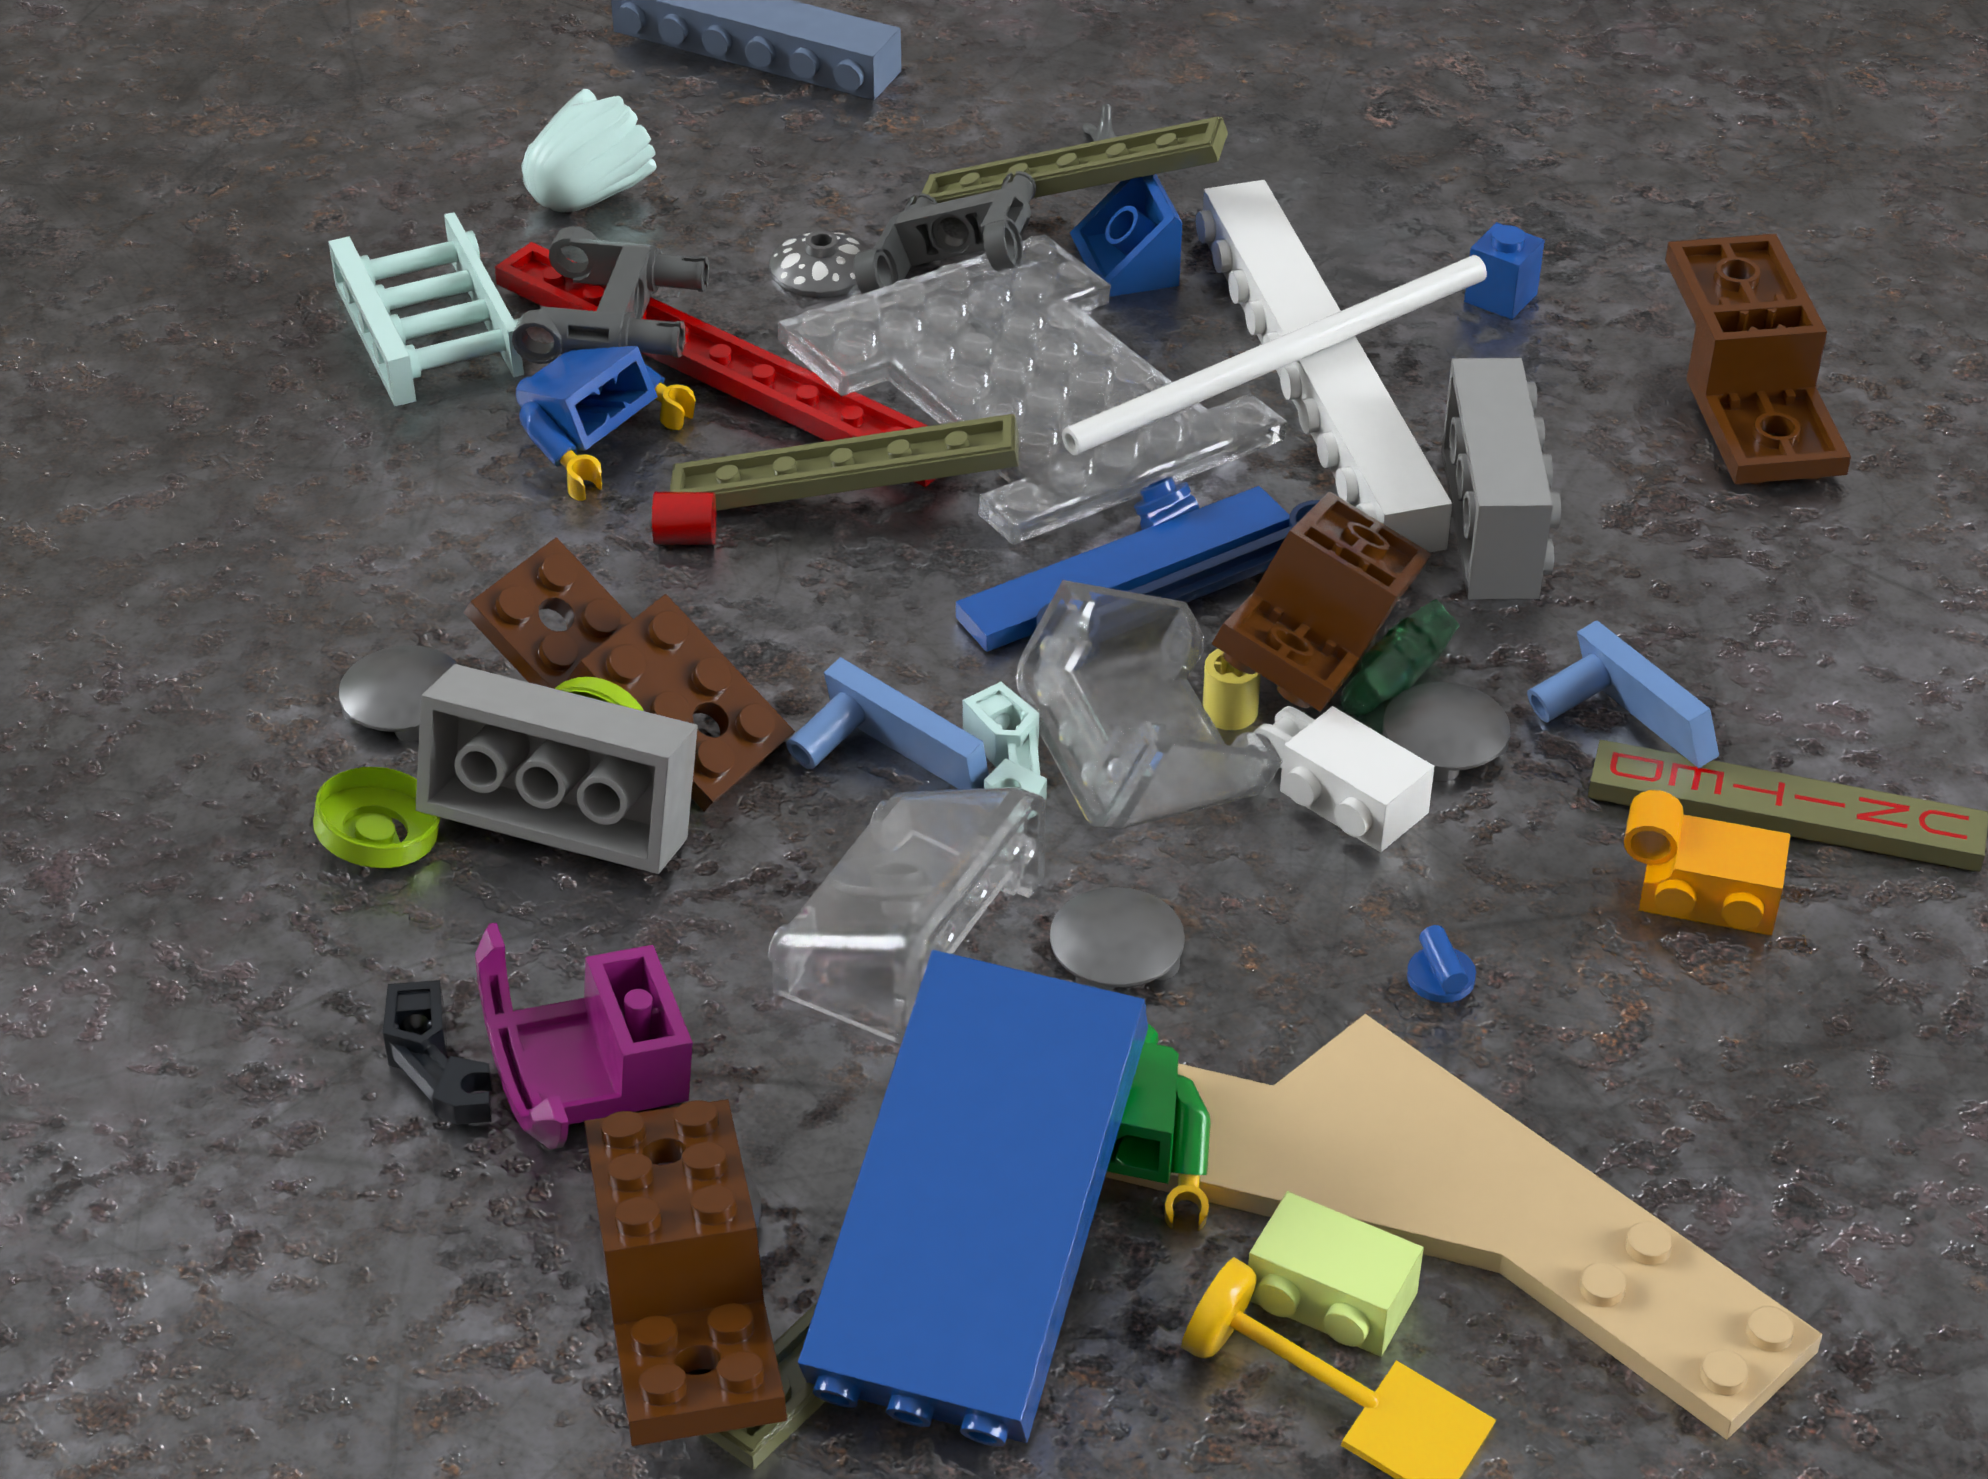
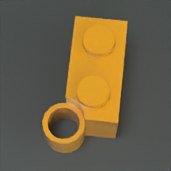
(1705, 866)

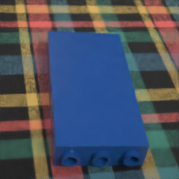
(975, 1199)

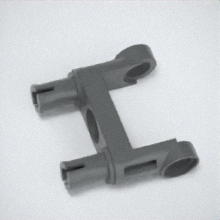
(917, 236)
(630, 277)

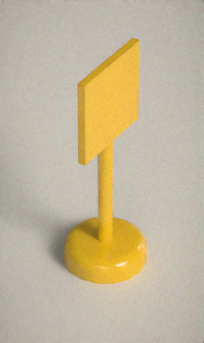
(1406, 1424)

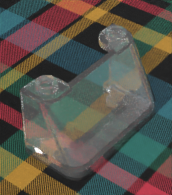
(1122, 714)
(905, 890)

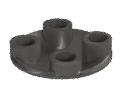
(387, 688)
(1448, 726)
(1117, 938)

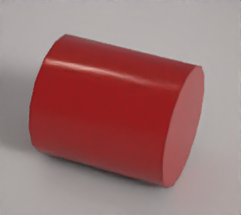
(684, 518)

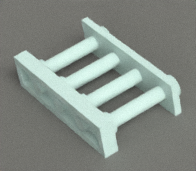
(387, 334)

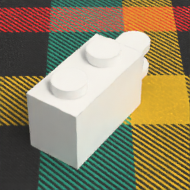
(1350, 774)

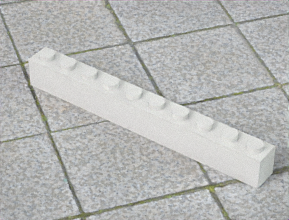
(1334, 389)

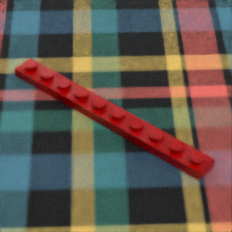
(719, 358)

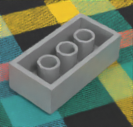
(1498, 479)
(555, 768)

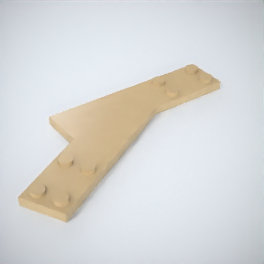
(1440, 1165)

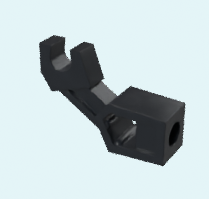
(418, 1044)

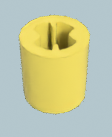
(1229, 694)

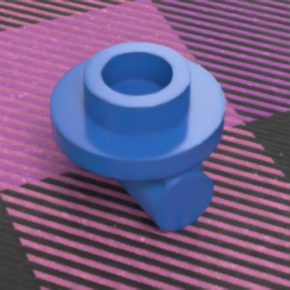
(1164, 501)
(1440, 970)

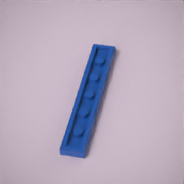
(1011, 608)

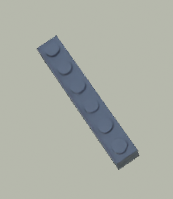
(773, 37)

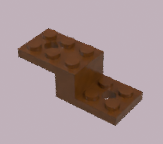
(1757, 359)
(1321, 602)
(653, 657)
(683, 1272)

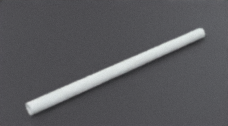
(1272, 355)

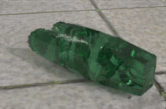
(1399, 658)

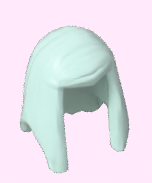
(587, 154)

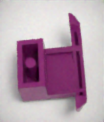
(588, 1054)

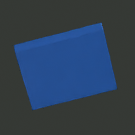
(1132, 237)

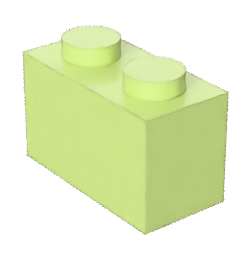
(1334, 1273)

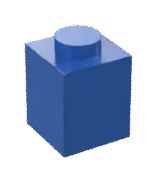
(1512, 270)

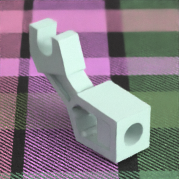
(1009, 737)

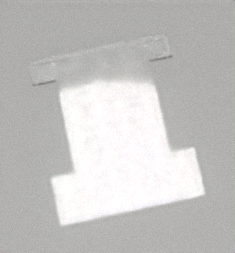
(1021, 345)

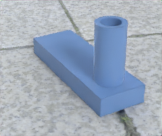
(1637, 686)
(892, 719)

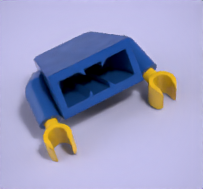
(587, 397)

